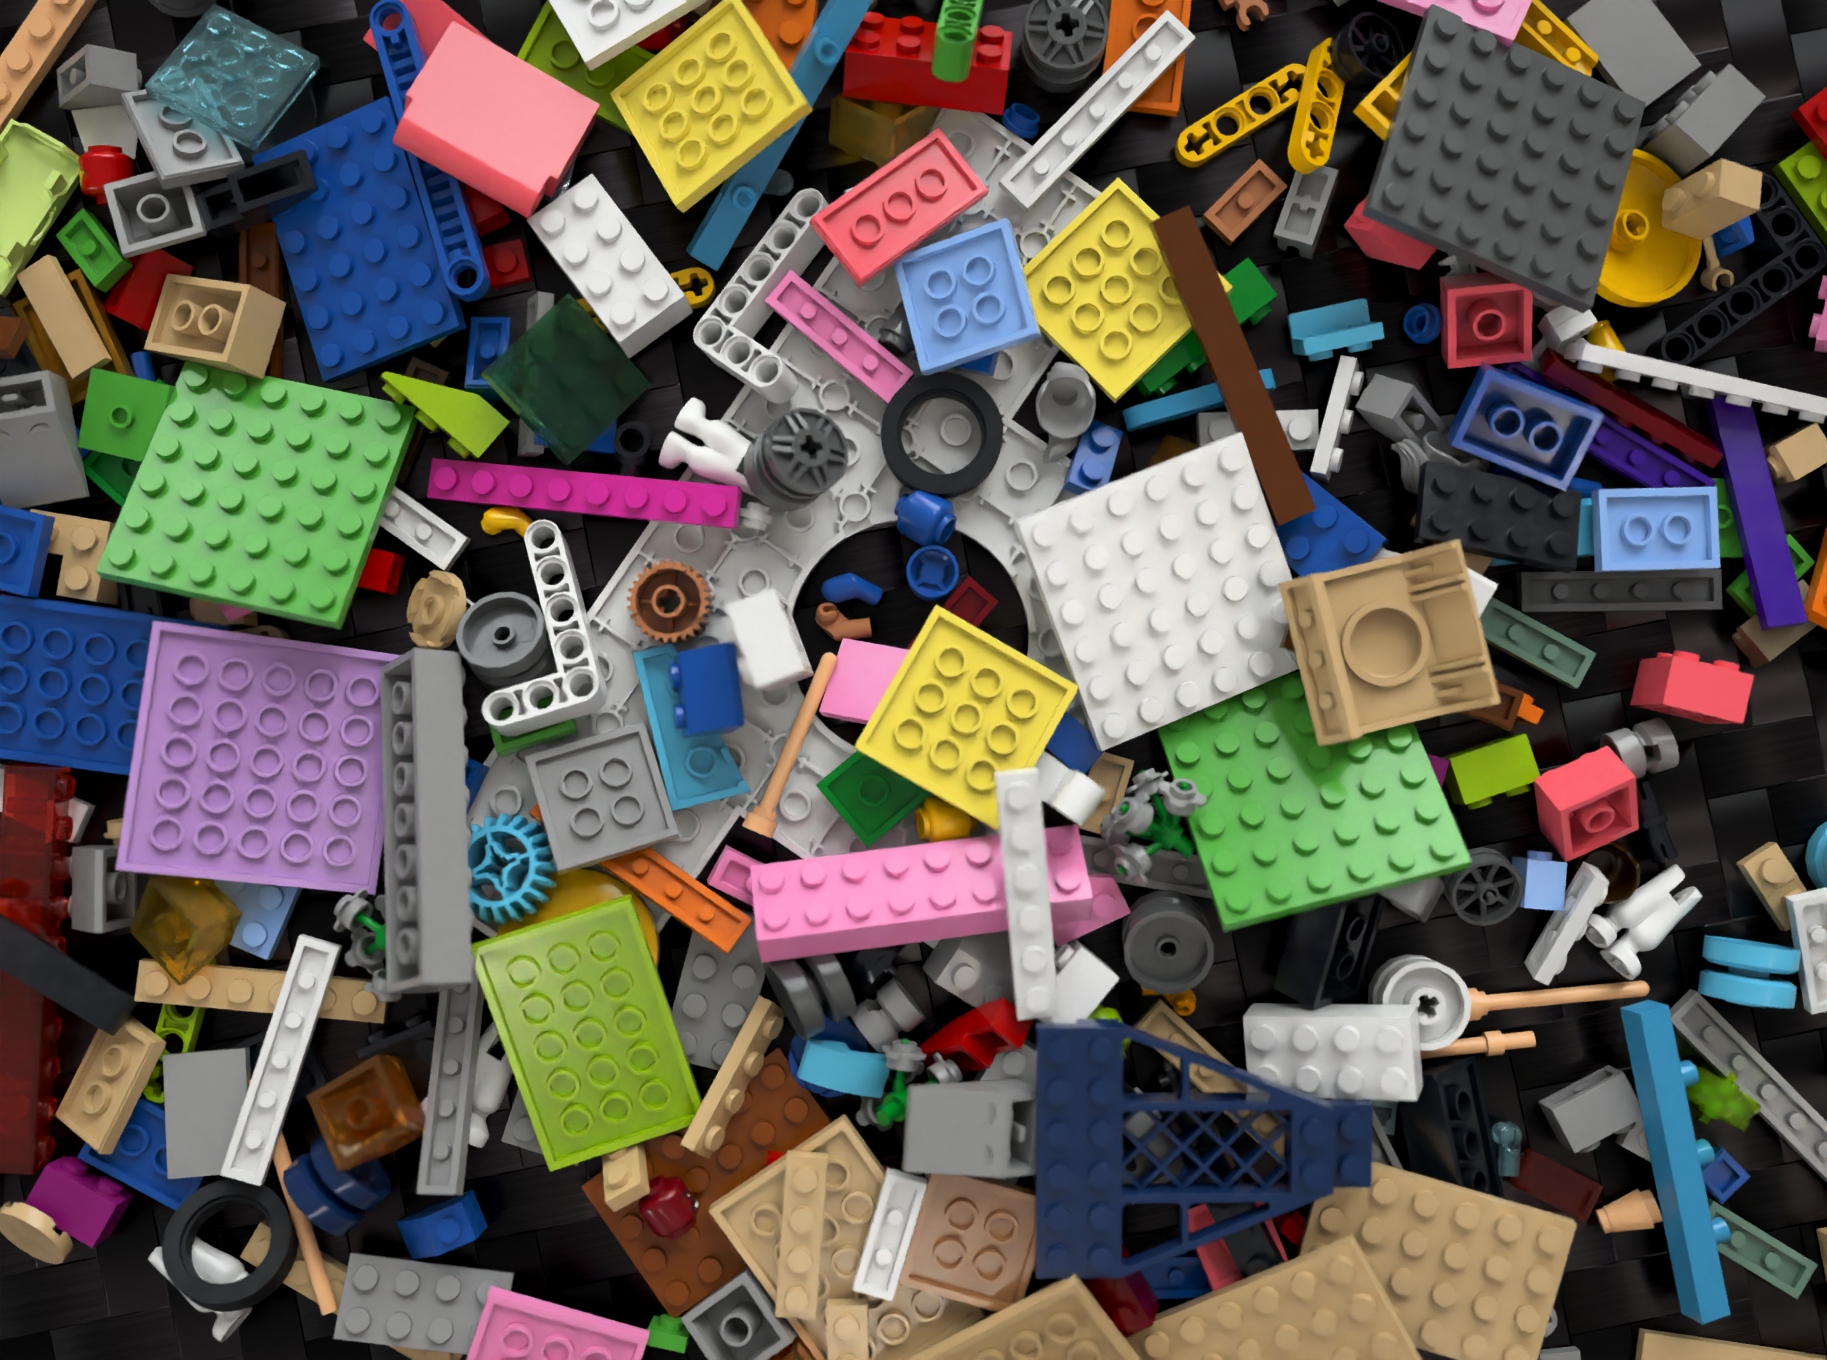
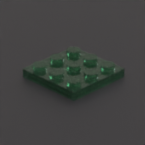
(566, 379)

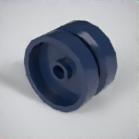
(334, 1197)

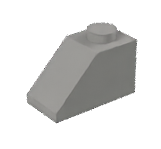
(97, 77)
(1398, 410)

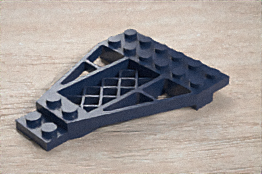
(1083, 1160)

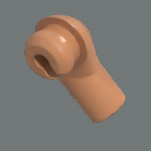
(838, 626)

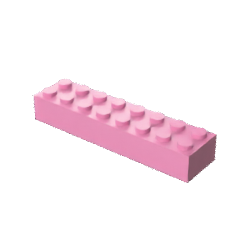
(904, 895)

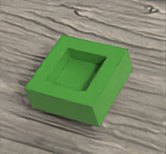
(668, 1333)

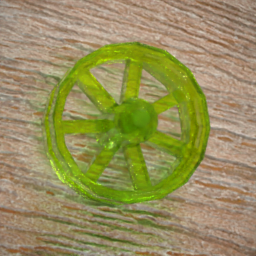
(1722, 1100)

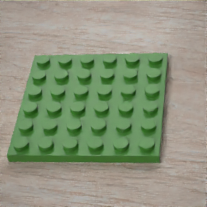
(260, 494)
(1304, 820)

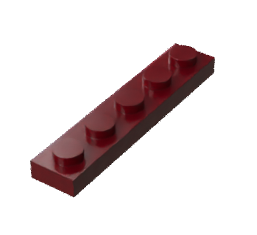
(1629, 409)

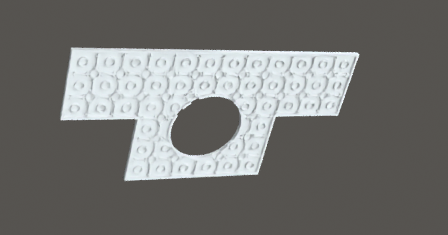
(741, 563)

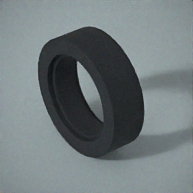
(942, 386)
(195, 1212)

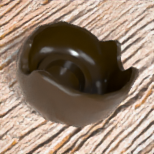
(1618, 868)

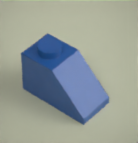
(443, 1226)

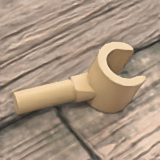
(1713, 269)

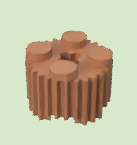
(656, 585)

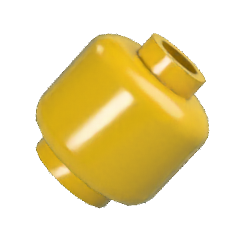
(942, 821)

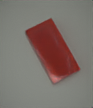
(1557, 1185)

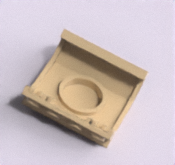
(1389, 642)

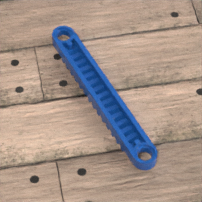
(440, 193)

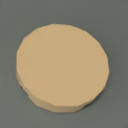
(436, 610)
(33, 1233)

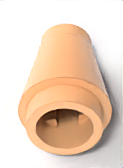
(1630, 1212)

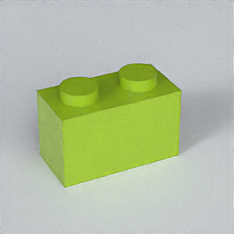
(1491, 769)

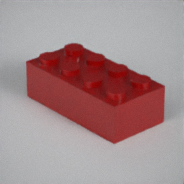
(894, 63)

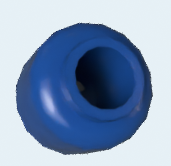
(925, 518)

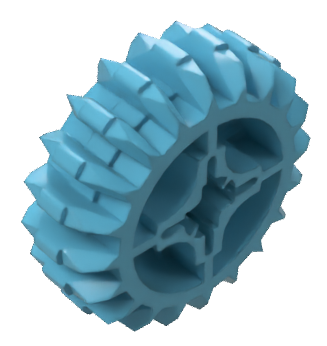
(535, 862)

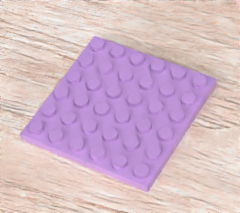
(256, 762)

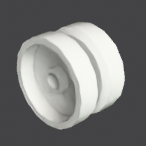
(1443, 994)

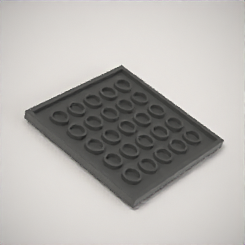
(1505, 159)

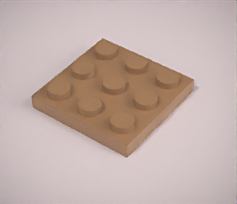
(973, 1241)

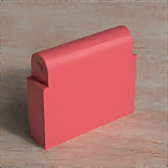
(494, 121)

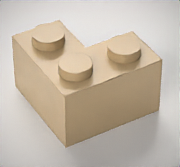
(81, 545)

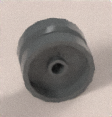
(505, 641)
(1167, 942)
(809, 990)

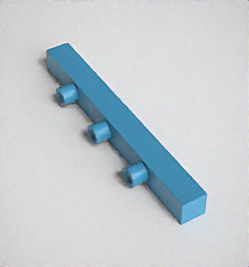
(745, 186)
(1677, 1160)

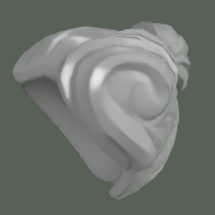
(1065, 408)
(1436, 449)

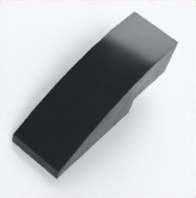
(256, 194)

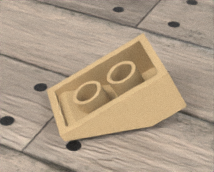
(216, 324)

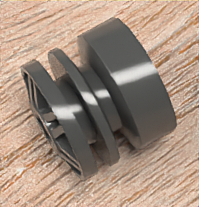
(1059, 61)
(796, 459)

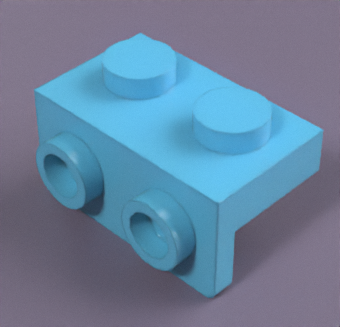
(1333, 327)

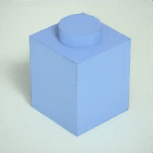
(1542, 880)

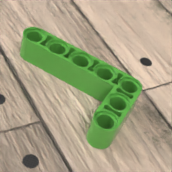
(956, 39)

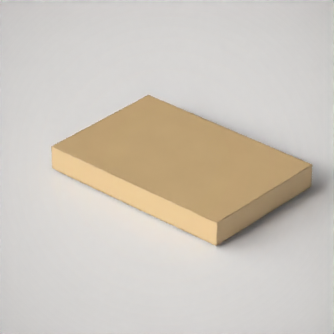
(110, 1084)

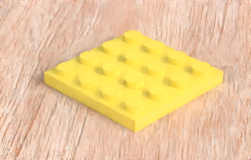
(709, 102)
(1108, 292)
(964, 712)

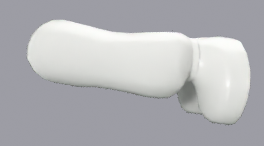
(719, 458)
(1647, 920)
(490, 1086)
(216, 1268)

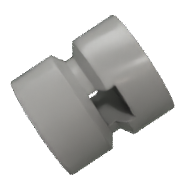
(1646, 747)
(887, 1015)

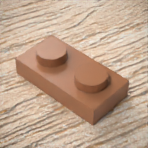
(1244, 202)

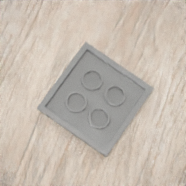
(601, 797)

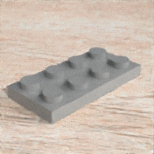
(717, 996)
(414, 1302)

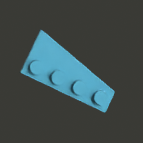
(691, 767)

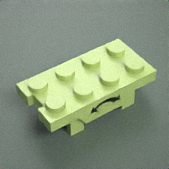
(34, 187)

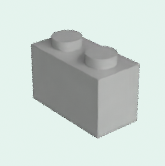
(1592, 1109)

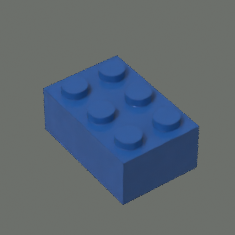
(1524, 426)

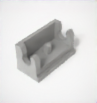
(1306, 210)

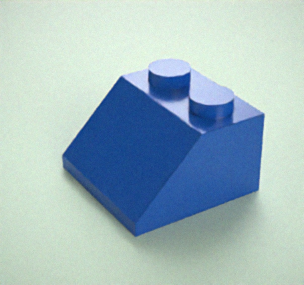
(707, 691)

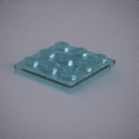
(233, 76)

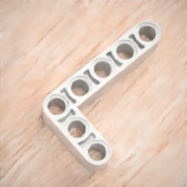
(740, 309)
(563, 637)
(1067, 790)

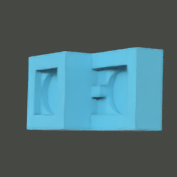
(839, 1069)

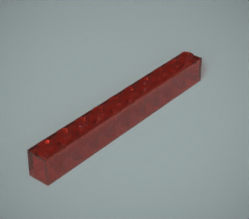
(31, 894)

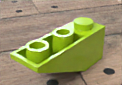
(458, 413)

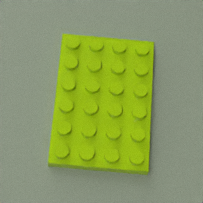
(588, 1032)

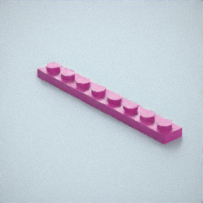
(585, 493)

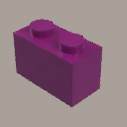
(80, 1200)

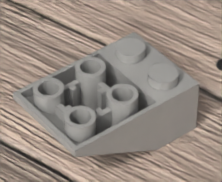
(38, 442)
(971, 1129)

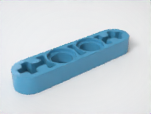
(1181, 404)

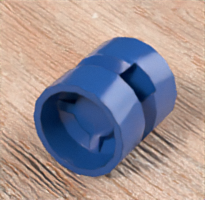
(932, 573)

